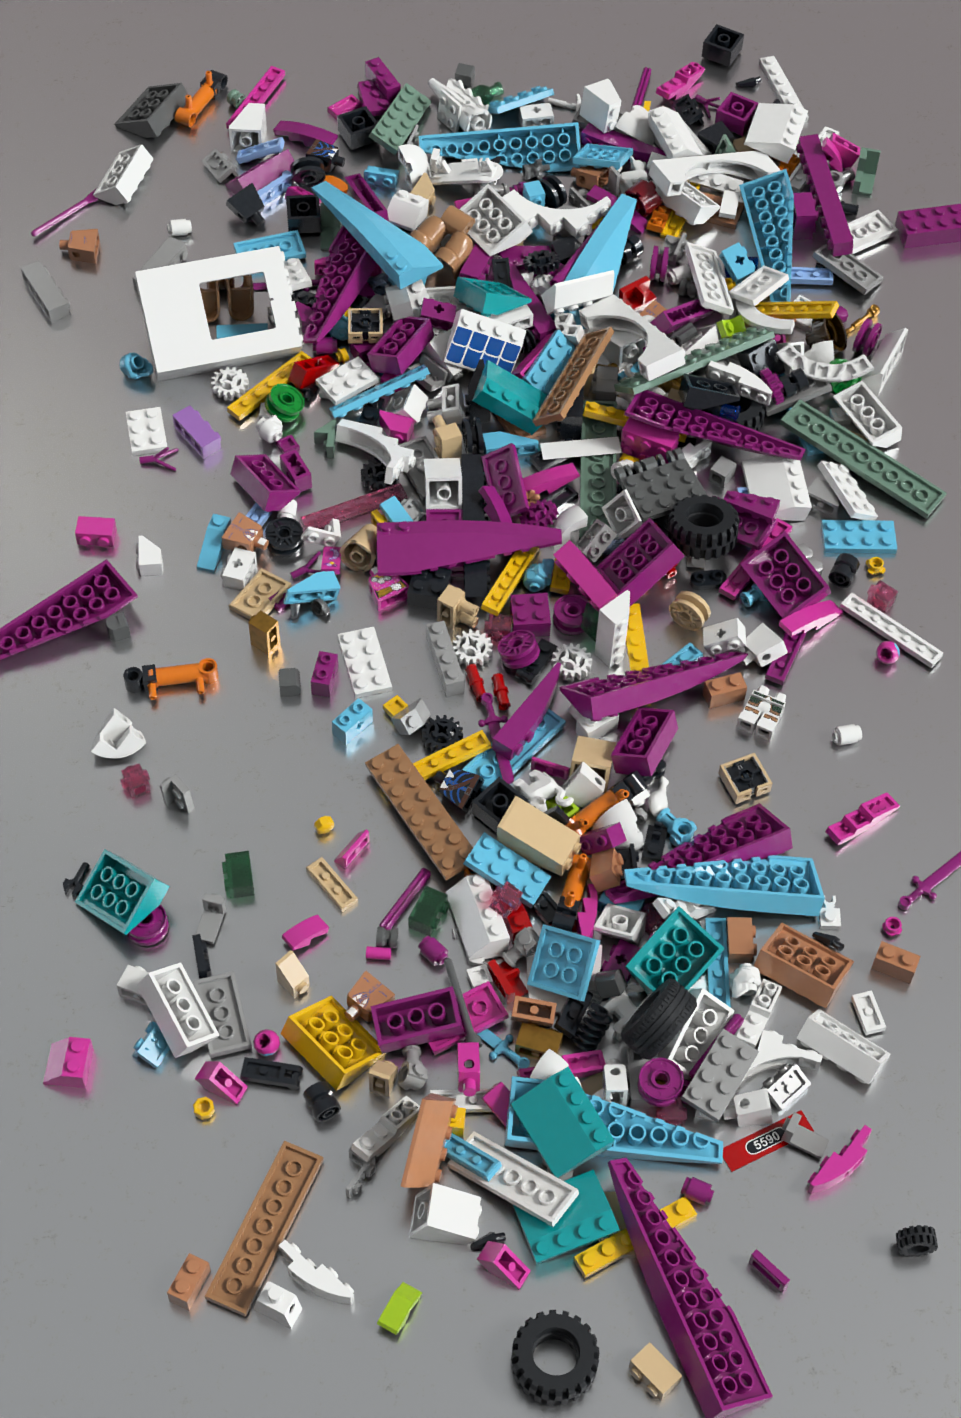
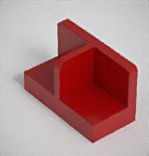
(637, 293)
(507, 980)

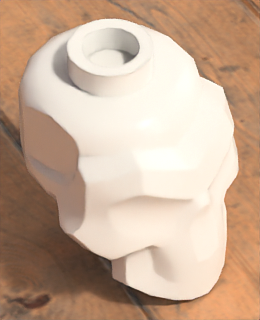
(540, 284)
(270, 428)
(744, 980)

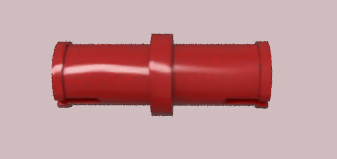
(475, 681)
(500, 691)

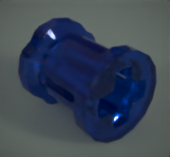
(730, 411)

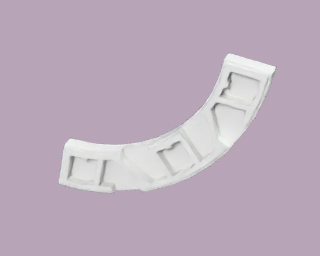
(755, 318)
(823, 371)

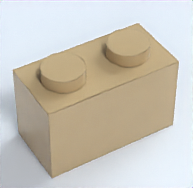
(654, 1372)

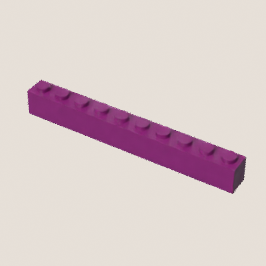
(826, 196)

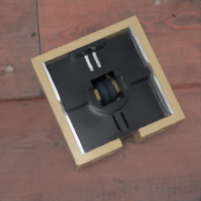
(365, 325)
(745, 777)

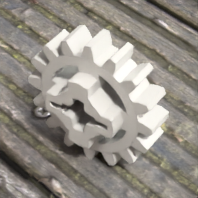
(229, 383)
(472, 648)
(572, 660)

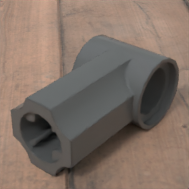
(683, 334)

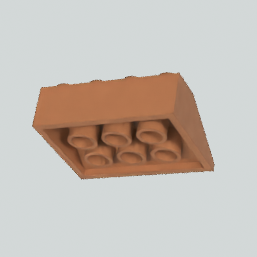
(803, 965)
(429, 1141)

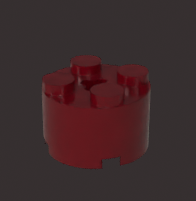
(646, 197)

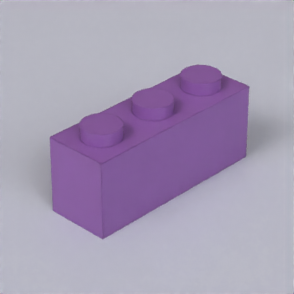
(197, 431)

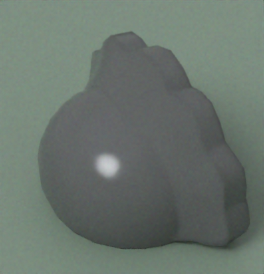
(320, 607)

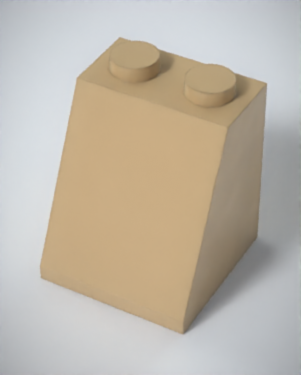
(595, 754)

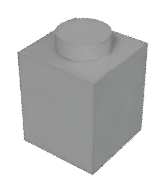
(722, 471)

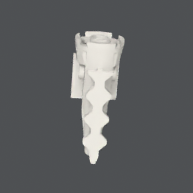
(460, 107)

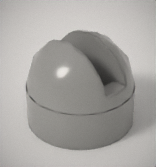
(642, 816)

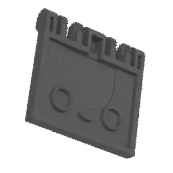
(659, 487)

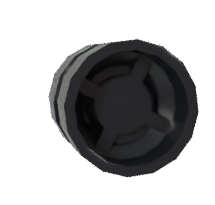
(632, 249)
(798, 380)
(844, 570)
(321, 1100)

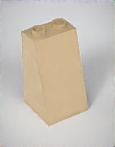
(538, 837)

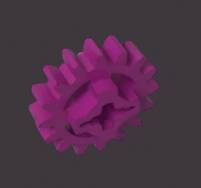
(774, 384)
(540, 514)

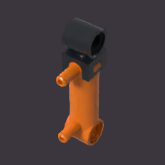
(208, 90)
(151, 677)
(625, 789)
(572, 893)

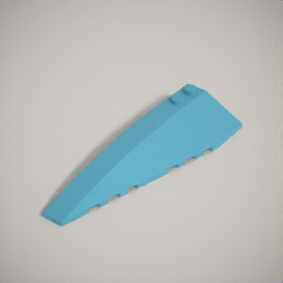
(757, 885)

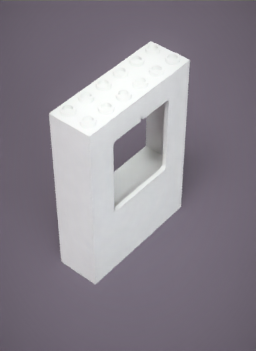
(178, 320)

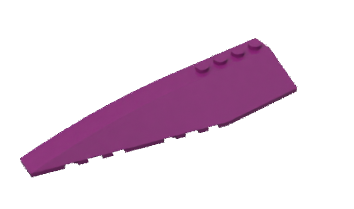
(694, 1315)

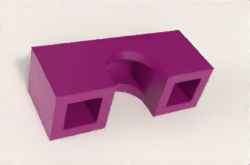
(380, 74)

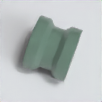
(235, 98)

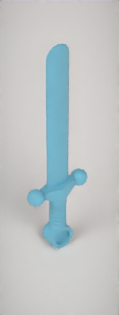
(501, 1047)

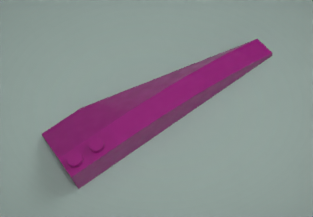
(343, 279)
(673, 416)
(740, 835)

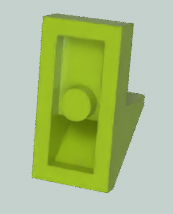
(729, 327)

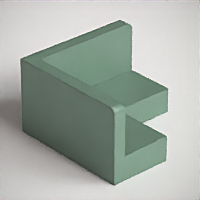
(866, 171)
(329, 226)

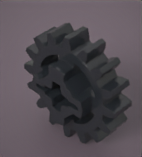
(541, 262)
(377, 475)
(442, 733)

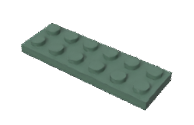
(400, 118)

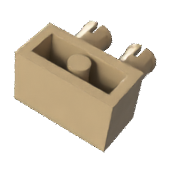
(447, 439)
(454, 608)

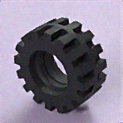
(916, 1241)

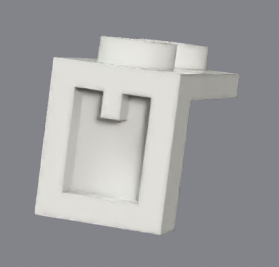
(326, 537)

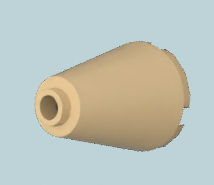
(361, 549)

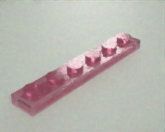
(353, 508)

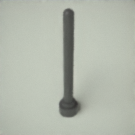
(470, 1036)

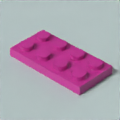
(484, 1012)

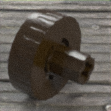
(827, 330)

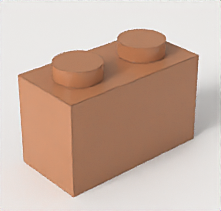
(724, 690)
(606, 869)
(740, 940)
(895, 962)
(533, 1011)
(189, 1282)

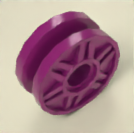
(659, 263)
(867, 337)
(568, 614)
(518, 649)
(152, 932)
(658, 1094)

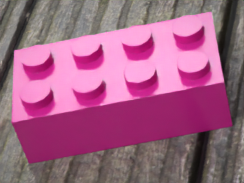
(585, 575)

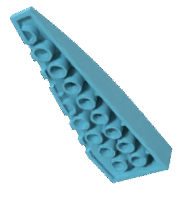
(516, 146)
(770, 215)
(605, 246)
(391, 248)
(633, 1131)

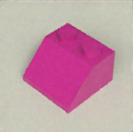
(69, 1062)

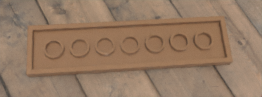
(573, 377)
(421, 810)
(264, 1228)

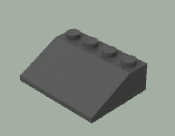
(153, 110)

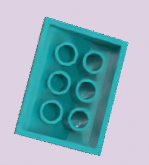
(488, 296)
(509, 397)
(120, 892)
(676, 952)
(562, 1123)
(583, 1223)

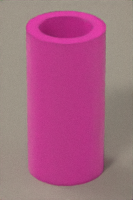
(378, 953)

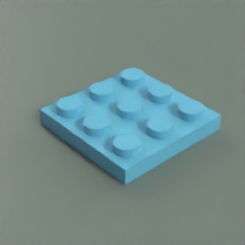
(602, 156)
(563, 962)

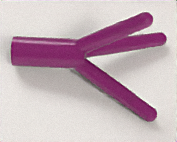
(706, 102)
(154, 458)
(304, 569)

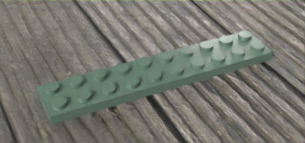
(699, 359)
(863, 458)
(596, 481)

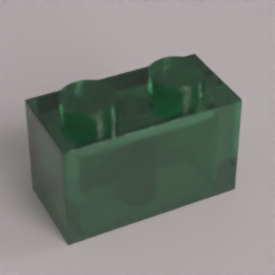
(239, 874)
(428, 911)

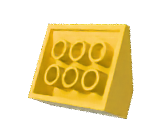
(331, 1042)

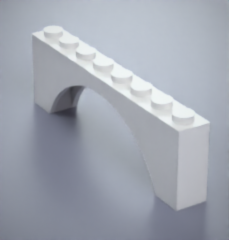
(674, 172)
(661, 352)

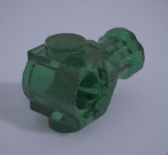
(488, 93)

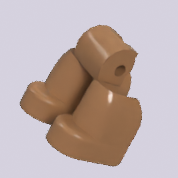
(459, 245)
(239, 299)

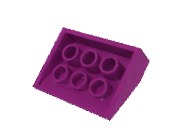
(640, 561)
(785, 576)

